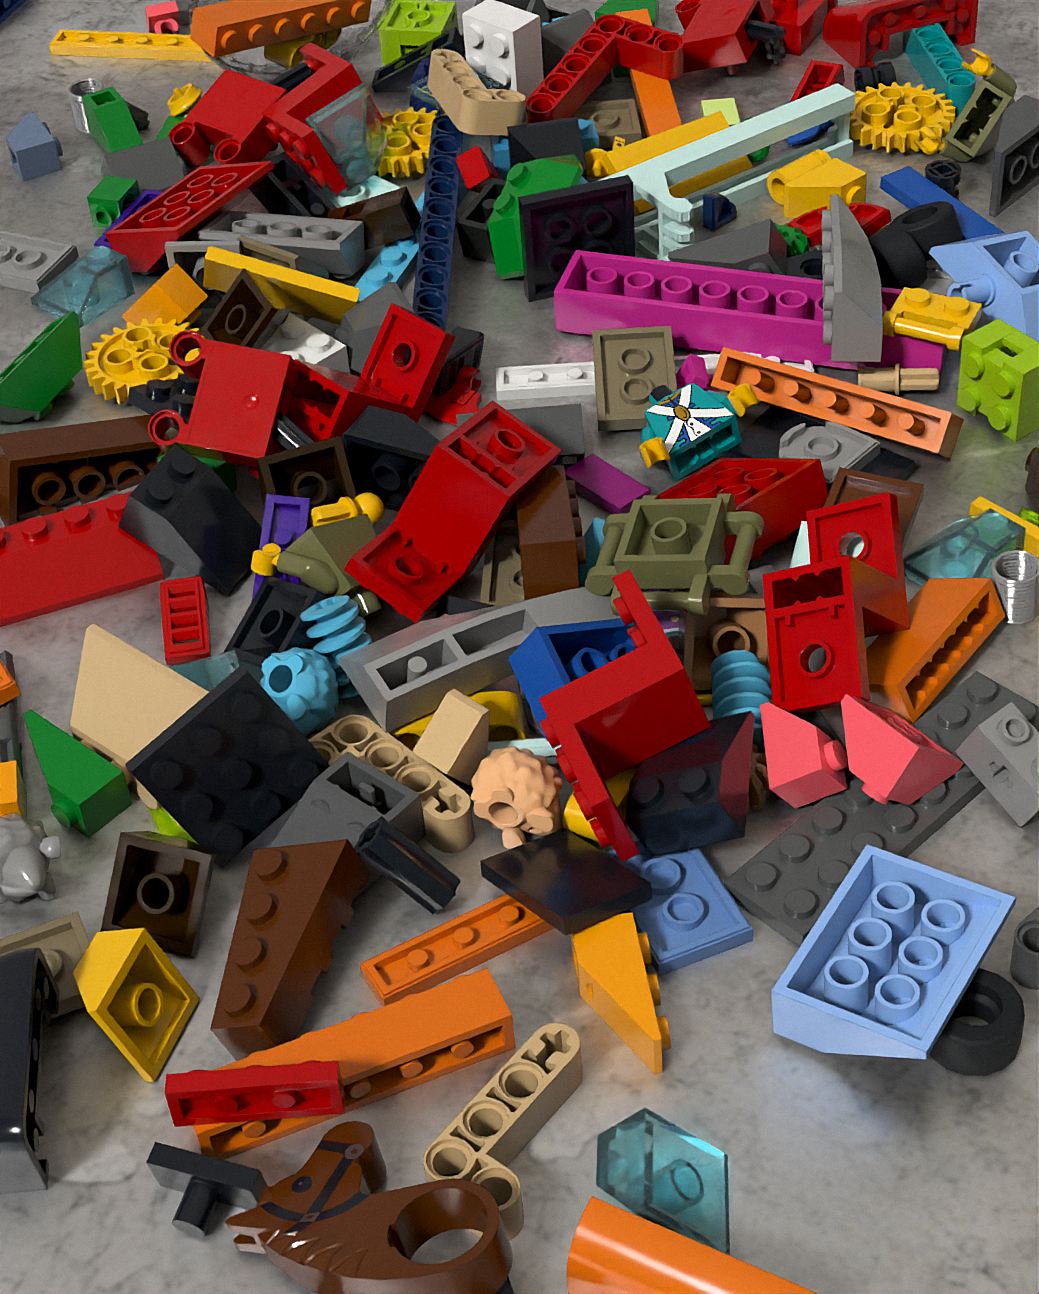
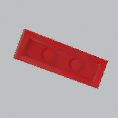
(255, 1093)

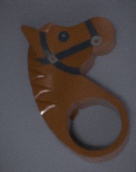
(345, 1240)

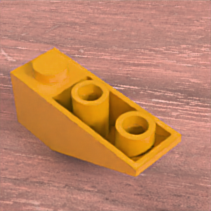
(615, 984)

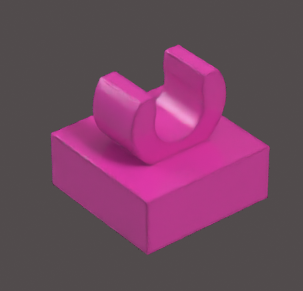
(694, 371)

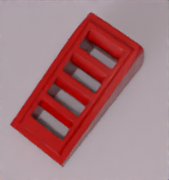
(819, 76)
(476, 169)
(185, 618)

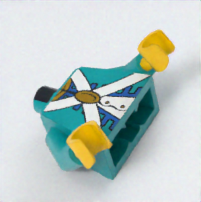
(692, 426)

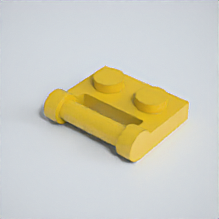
(932, 317)

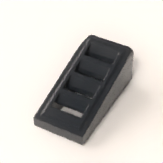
(464, 351)

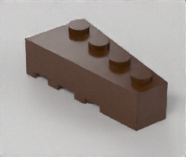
(549, 534)

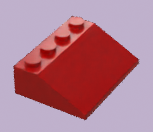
(183, 211)
(771, 487)

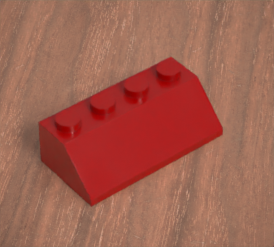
(70, 560)

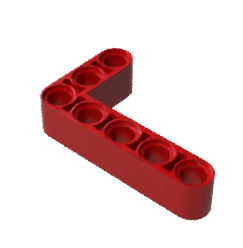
(605, 44)

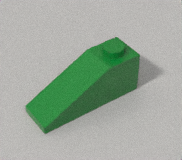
(81, 783)

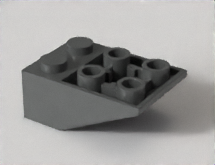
(346, 801)

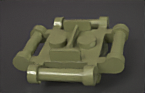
(677, 548)

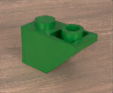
(110, 120)

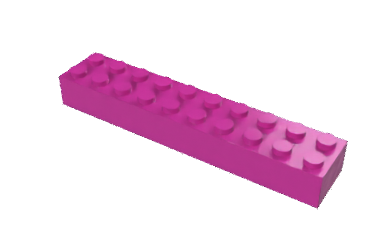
(717, 309)

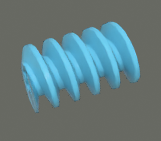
(341, 634)
(740, 686)

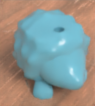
(302, 687)

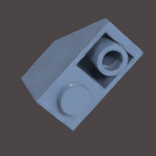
(33, 148)

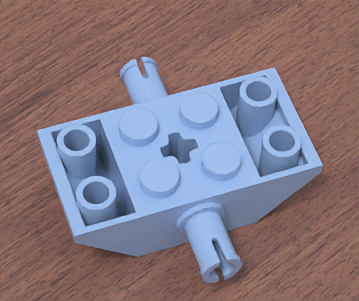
(999, 274)

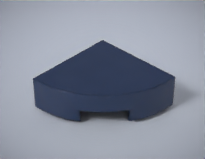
(717, 210)

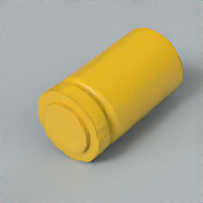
(792, 170)

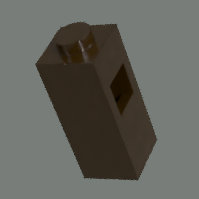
(385, 217)

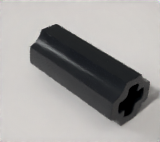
(407, 865)

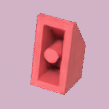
(800, 758)

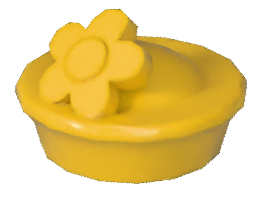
(184, 99)

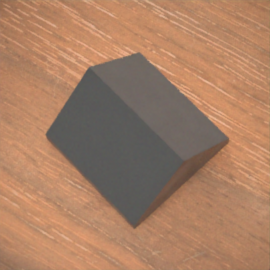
(150, 163)

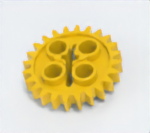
(896, 113)
(407, 141)
(134, 357)

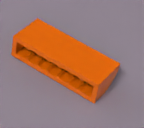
(946, 627)
(635, 1256)

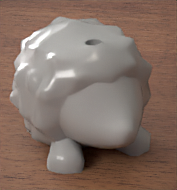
(25, 859)

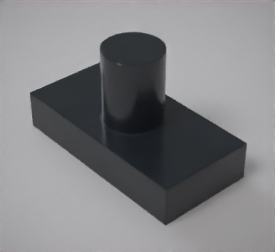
(204, 1184)

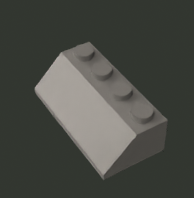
(324, 241)

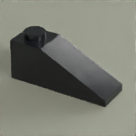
(400, 72)
(291, 191)

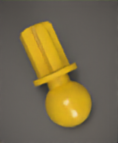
(346, 508)

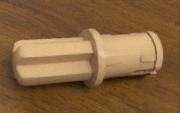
(898, 379)

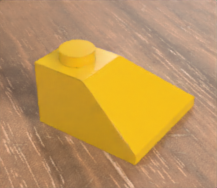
(135, 996)

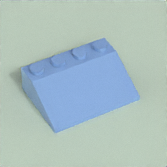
(887, 959)

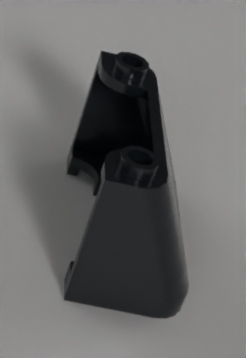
(26, 1006)

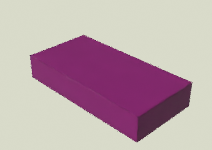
(605, 485)

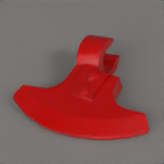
(458, 400)

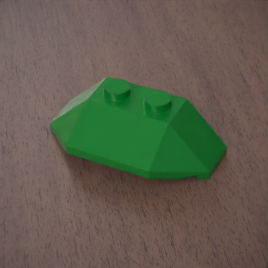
(525, 180)
(42, 371)

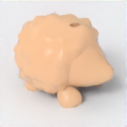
(518, 794)

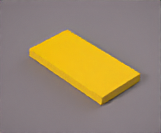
(666, 141)
(308, 293)

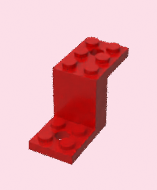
(287, 116)
(331, 400)
(453, 511)
(835, 604)
(621, 716)

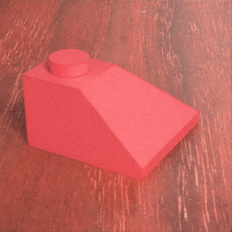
(892, 753)

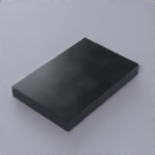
(566, 881)

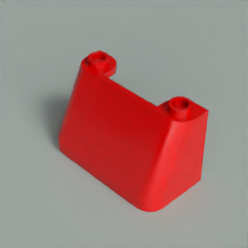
(865, 26)

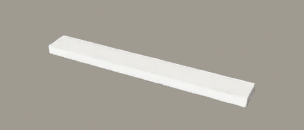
(579, 378)

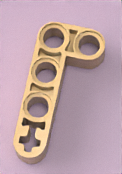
(468, 101)
(444, 804)
(543, 1070)

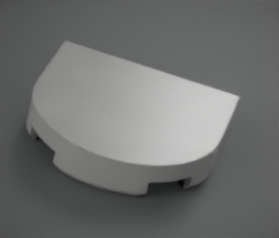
(832, 444)

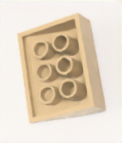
(126, 702)

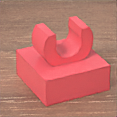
(162, 17)

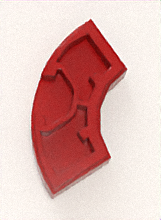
(869, 217)

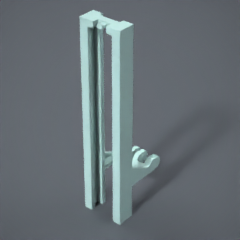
(670, 223)

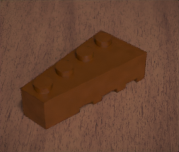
(72, 464)
(283, 941)

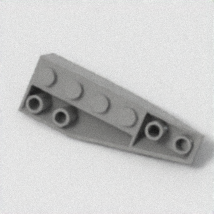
(849, 288)
(463, 651)

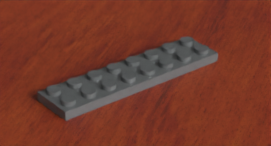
(805, 865)

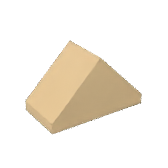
(456, 737)

